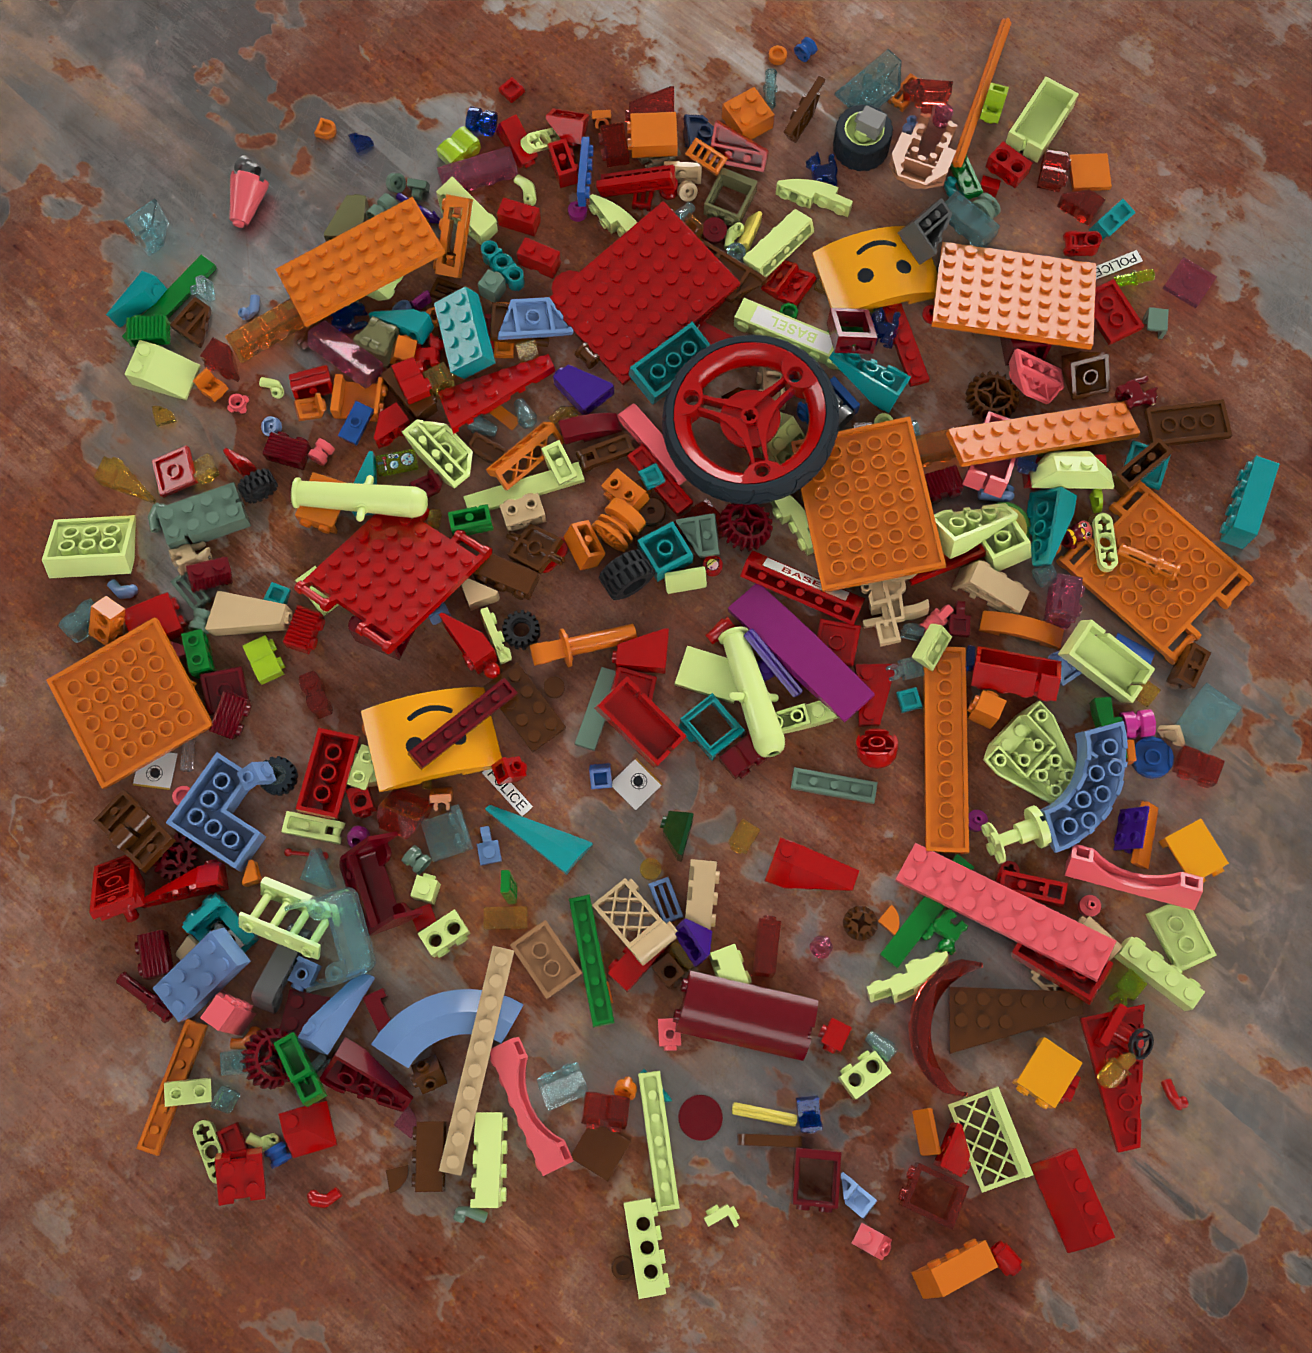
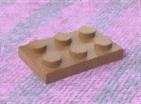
(546, 959)

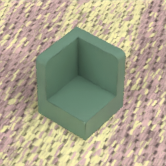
(1156, 320)

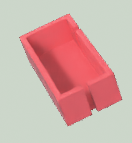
(990, 476)

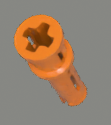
(1158, 565)

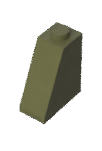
(349, 215)

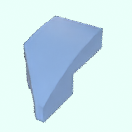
(856, 1197)

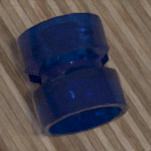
(481, 121)

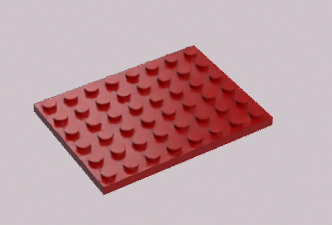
(643, 290)

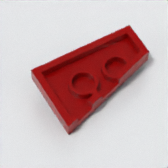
(877, 679)

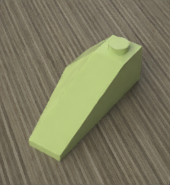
(968, 528)

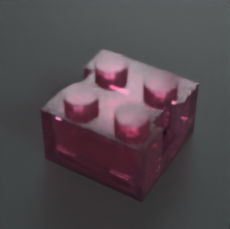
(1063, 600)

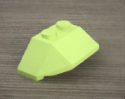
(440, 450)
(1071, 470)

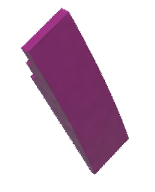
(802, 652)

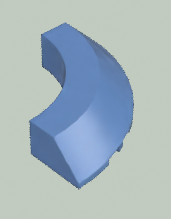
(1092, 788)
(438, 1018)

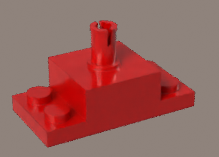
(117, 889)

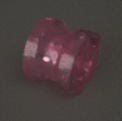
(939, 119)

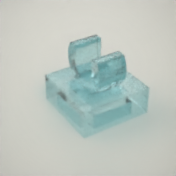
(203, 289)

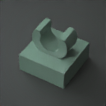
(418, 187)

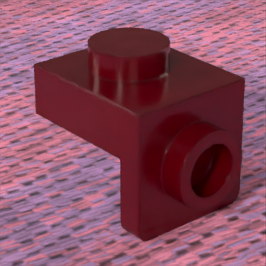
(429, 483)

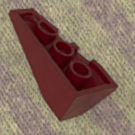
(360, 1073)

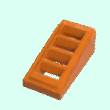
(708, 166)

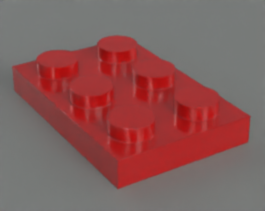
(1114, 313)

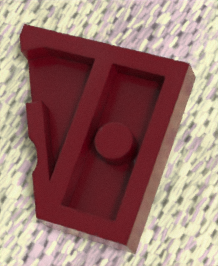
(299, 1009)

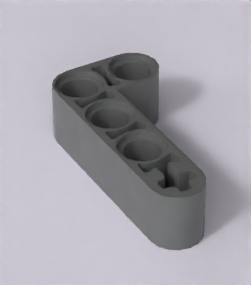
(268, 989)

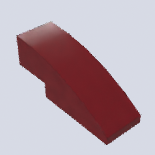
(589, 427)

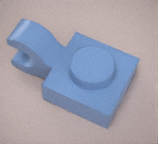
(489, 850)

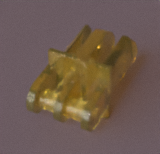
(1116, 1070)

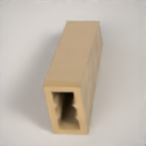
(243, 615)

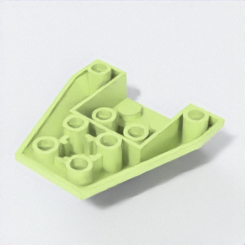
(1033, 754)

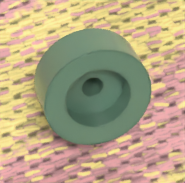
(395, 182)

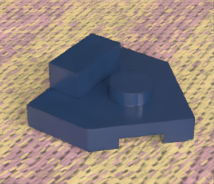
(697, 127)

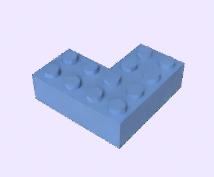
(208, 816)

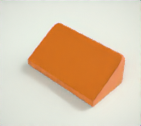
(926, 1132)

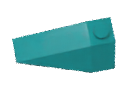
(877, 383)
(1049, 517)

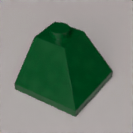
(676, 831)

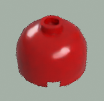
(876, 748)

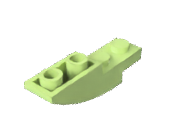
(806, 192)
(611, 215)
(791, 511)
(804, 716)
(906, 985)

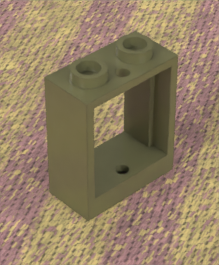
(736, 182)

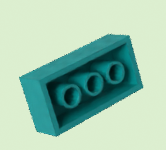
(464, 333)
(658, 368)
(1249, 502)

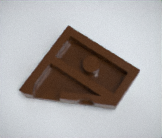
(193, 321)

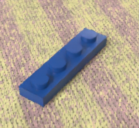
(584, 175)

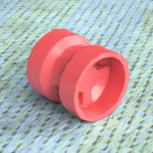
(321, 452)

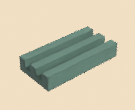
(201, 603)

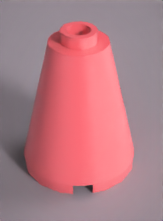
(245, 196)

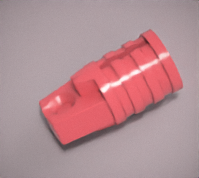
(937, 617)

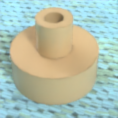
(687, 191)

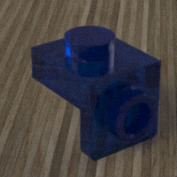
(1026, 464)
(809, 1114)

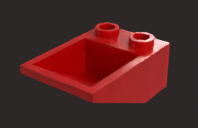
(476, 649)

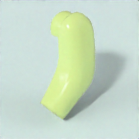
(528, 187)

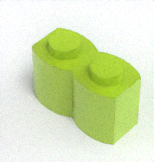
(459, 146)
(264, 660)

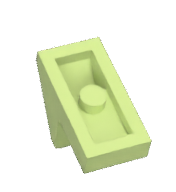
(558, 462)

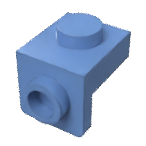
(256, 774)

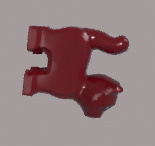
(1133, 393)

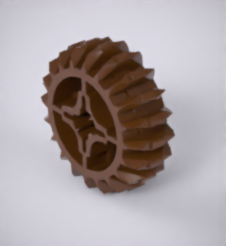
(1003, 394)

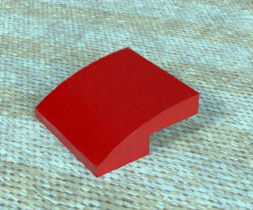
(789, 283)

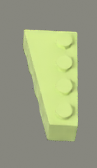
(728, 964)

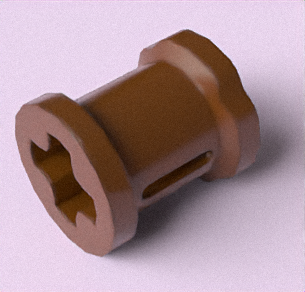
(587, 355)

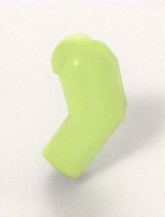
(733, 233)
(274, 385)

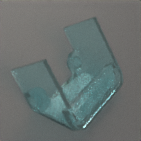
(348, 931)

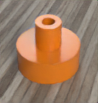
(626, 1088)

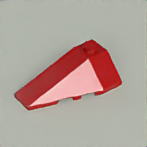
(197, 882)

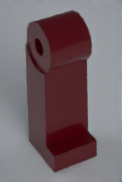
(377, 1008)

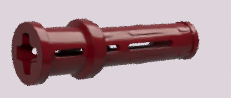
(152, 1001)

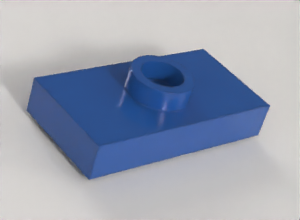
(356, 423)

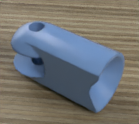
(1007, 496)

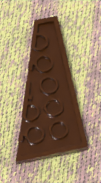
(994, 1013)

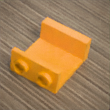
(1196, 850)
(1047, 1074)

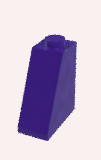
(582, 388)

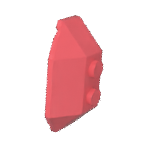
(1035, 377)

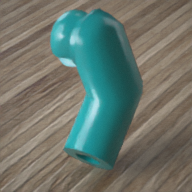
(950, 186)

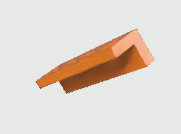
(519, 451)

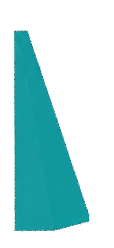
(555, 845)

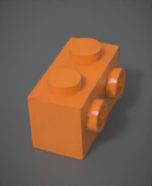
(623, 488)
(584, 545)
(986, 708)

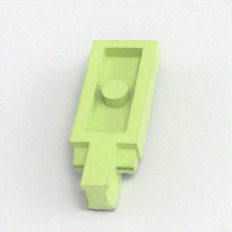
(496, 637)

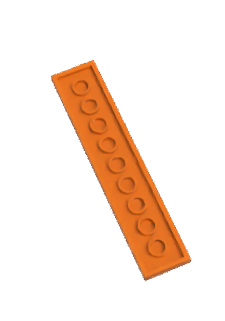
(1042, 433)
(946, 754)

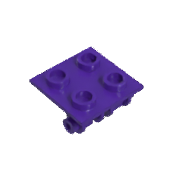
(1131, 829)

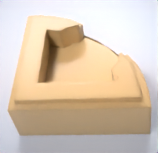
(1172, 733)

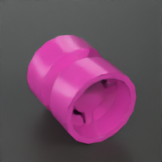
(1141, 723)

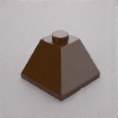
(1086, 373)

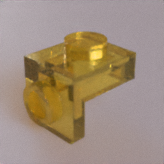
(205, 469)

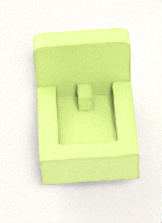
(715, 1214)

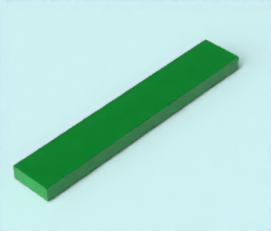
(180, 289)
(915, 926)
(591, 961)

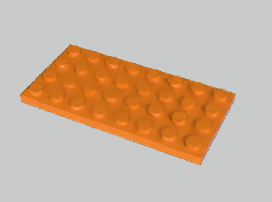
(359, 261)

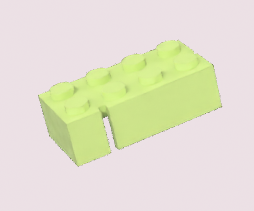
(1041, 119)
(1106, 661)

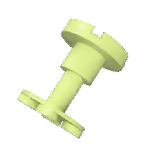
(1030, 829)

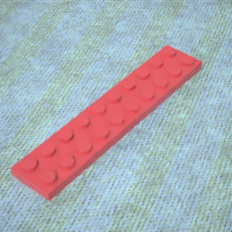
(1007, 912)

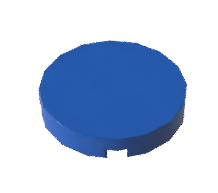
(1153, 757)

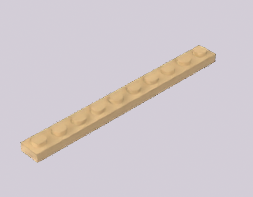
(476, 1061)

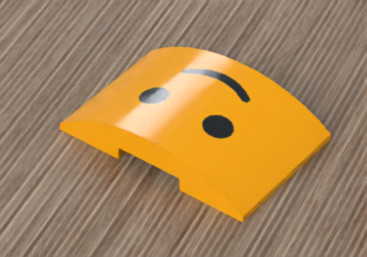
(873, 271)
(405, 722)

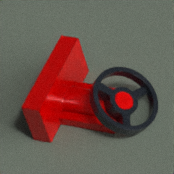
(1123, 1034)

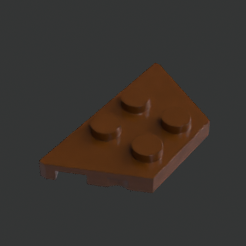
(802, 116)
(748, 278)

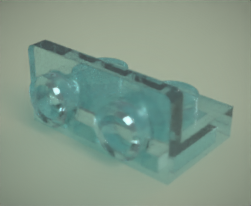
(562, 1086)

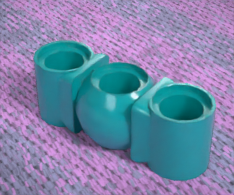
(499, 258)

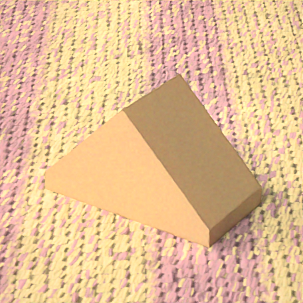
(479, 594)

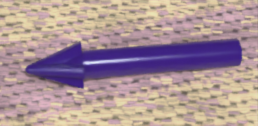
(432, 216)

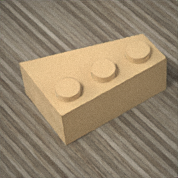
(991, 586)

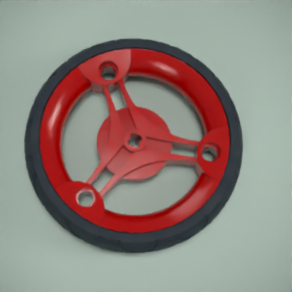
(739, 353)

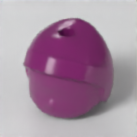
(356, 835)

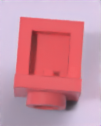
(872, 1241)

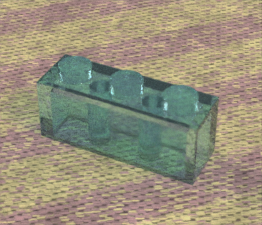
(971, 221)

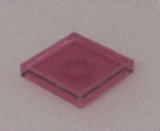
(1189, 282)

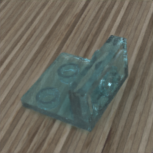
(447, 834)

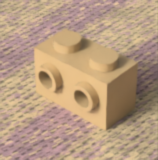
(522, 512)

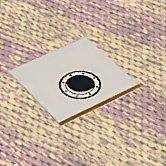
(158, 773)
(636, 784)

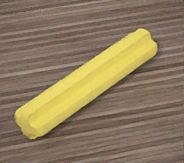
(764, 1114)

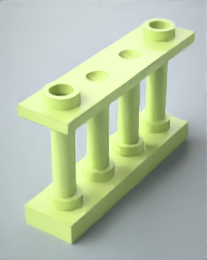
(285, 895)

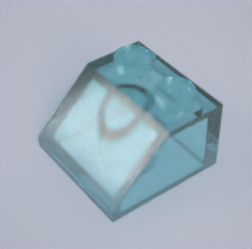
(148, 227)

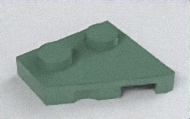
(701, 533)

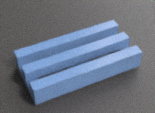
(672, 917)

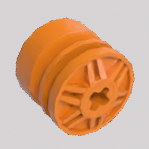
(619, 524)

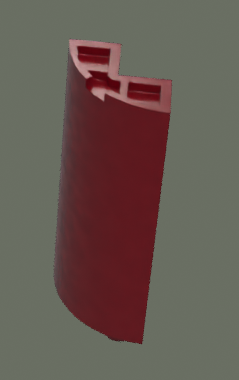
(746, 1015)

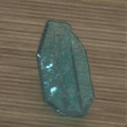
(874, 83)

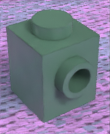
(492, 286)

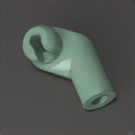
(153, 518)
(474, 1213)

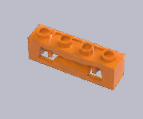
(446, 223)

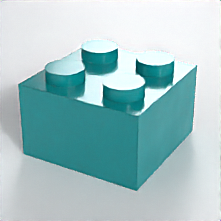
(665, 550)

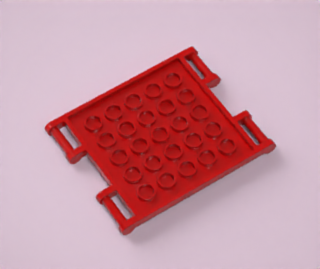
(393, 575)

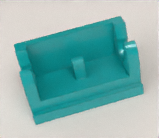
(1113, 219)

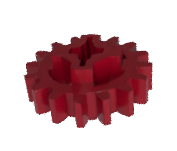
(181, 852)

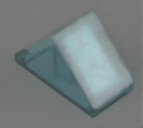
(317, 870)

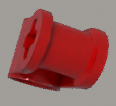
(1080, 243)

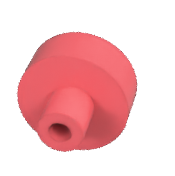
(1089, 905)

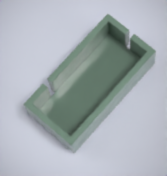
(204, 516)

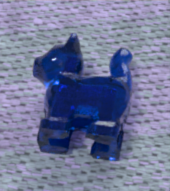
(825, 172)
(346, 318)
(885, 330)

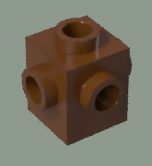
(428, 1074)

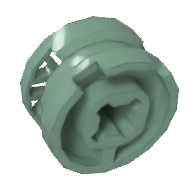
(986, 205)

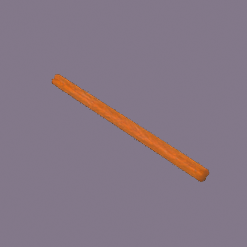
(981, 93)

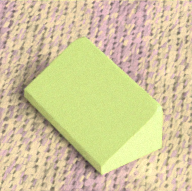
(685, 580)
(932, 646)

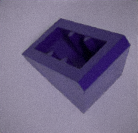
(694, 940)

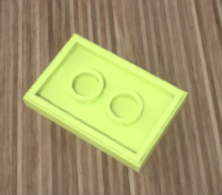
(706, 674)
(1181, 936)

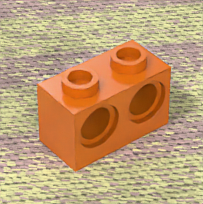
(106, 620)

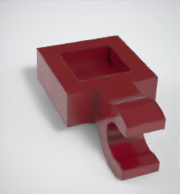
(959, 622)

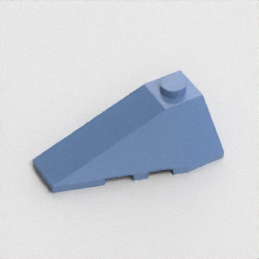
(330, 1020)

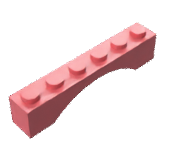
(1176, 888)
(548, 1149)

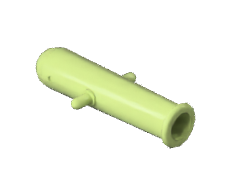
(360, 498)
(753, 694)

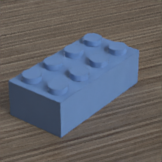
(201, 974)

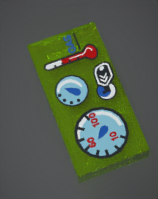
(396, 462)

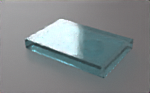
(1207, 718)

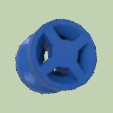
(805, 49)
(278, 1154)

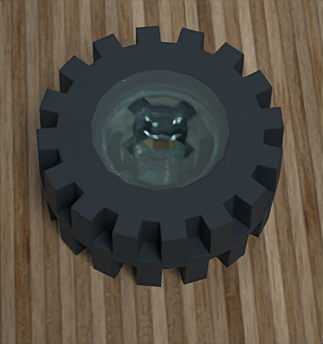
(285, 776)

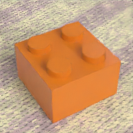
(748, 114)

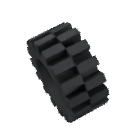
(257, 486)
(512, 621)

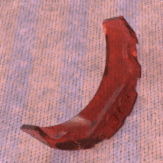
(921, 1019)

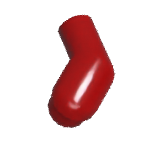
(1171, 1094)
(321, 1200)

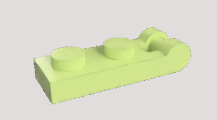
(312, 827)

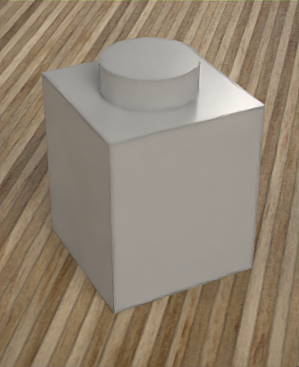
(870, 122)

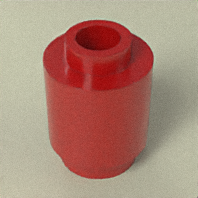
(1006, 1258)

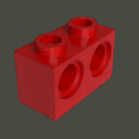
(1010, 162)

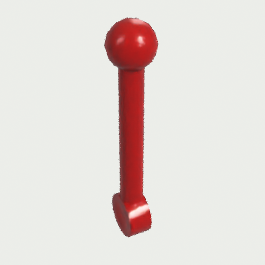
(288, 852)

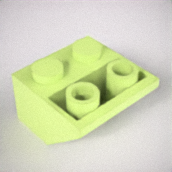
(780, 448)

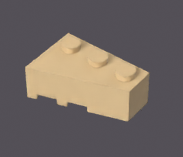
(701, 892)

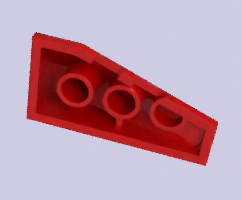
(806, 869)

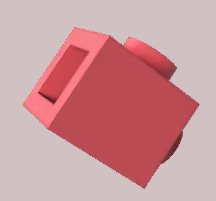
(667, 1036)

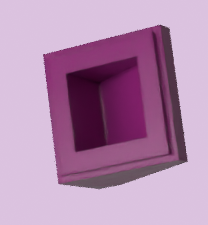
(421, 300)

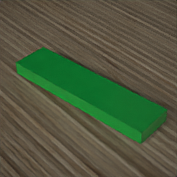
(508, 887)

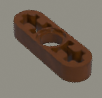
(769, 1140)

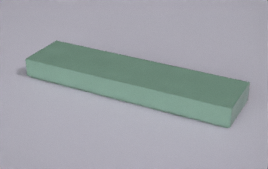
(593, 721)
(834, 785)

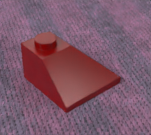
(568, 125)
(308, 1129)
(954, 1151)

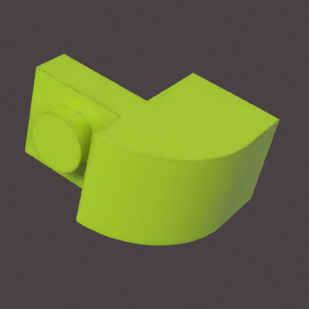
(994, 103)

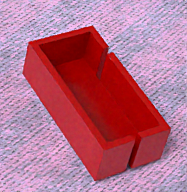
(1016, 674)
(640, 722)

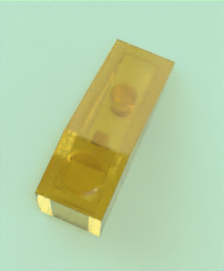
(116, 476)

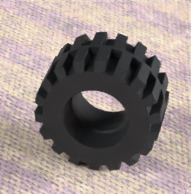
(626, 574)

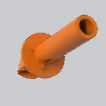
(567, 647)

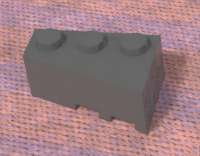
(925, 231)

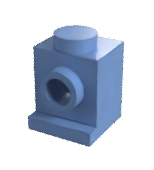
(311, 970)

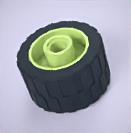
(856, 149)

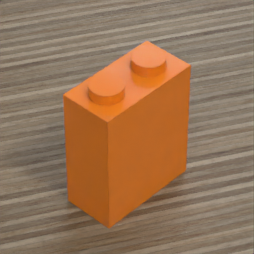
(653, 134)

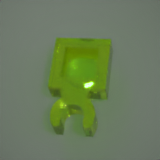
(1129, 987)

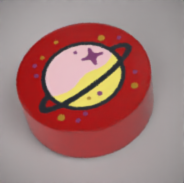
(713, 565)

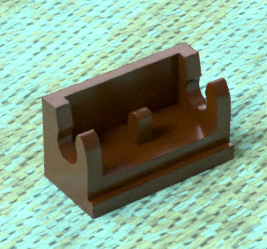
(1189, 666)

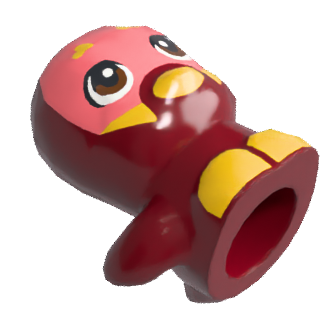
(1077, 533)

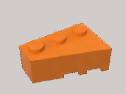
(954, 1270)

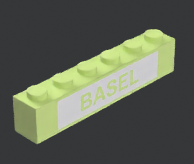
(767, 322)

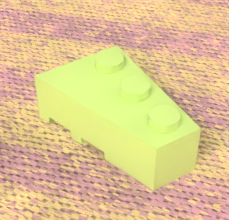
(482, 224)

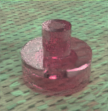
(821, 947)

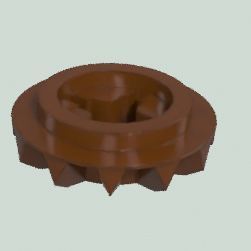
(851, 927)

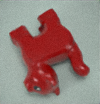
(429, 355)

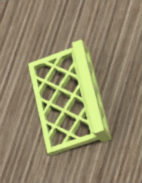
(1009, 1133)

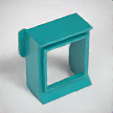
(693, 735)

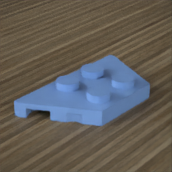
(533, 319)

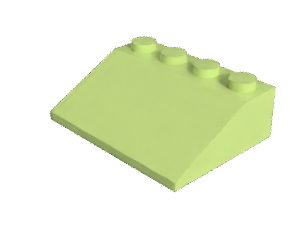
(90, 547)

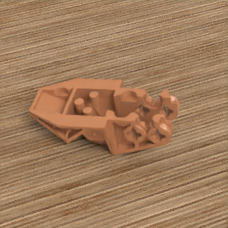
(917, 170)

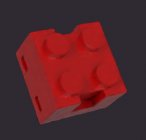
(240, 1175)

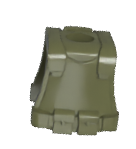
(378, 339)

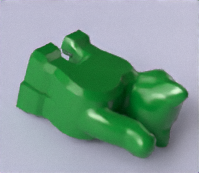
(947, 930)

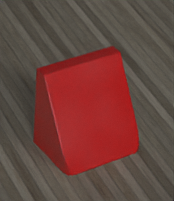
(990, 185)

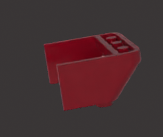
(366, 873)

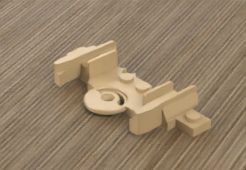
(887, 600)

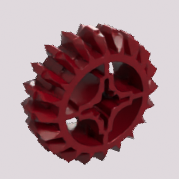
(740, 530)
(261, 1044)

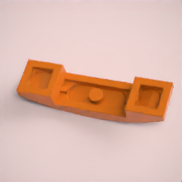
(1022, 627)

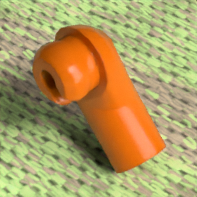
(238, 1043)

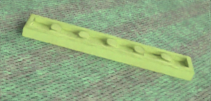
(539, 483)
(658, 1141)

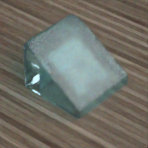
(225, 1099)

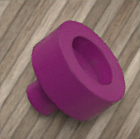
(577, 213)
(974, 824)

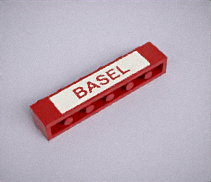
(801, 587)

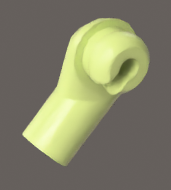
(265, 1141)

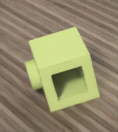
(425, 888)

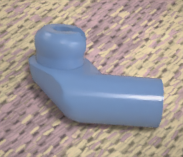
(910, 125)
(252, 310)
(122, 592)

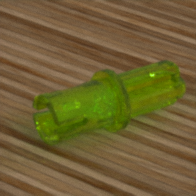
(1135, 277)

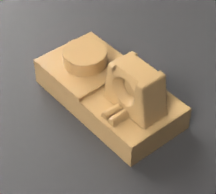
(686, 171)

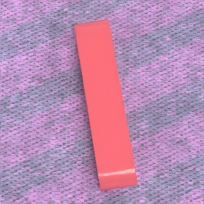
(647, 434)

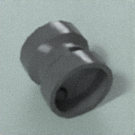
(245, 164)

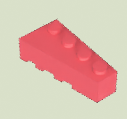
(229, 1014)

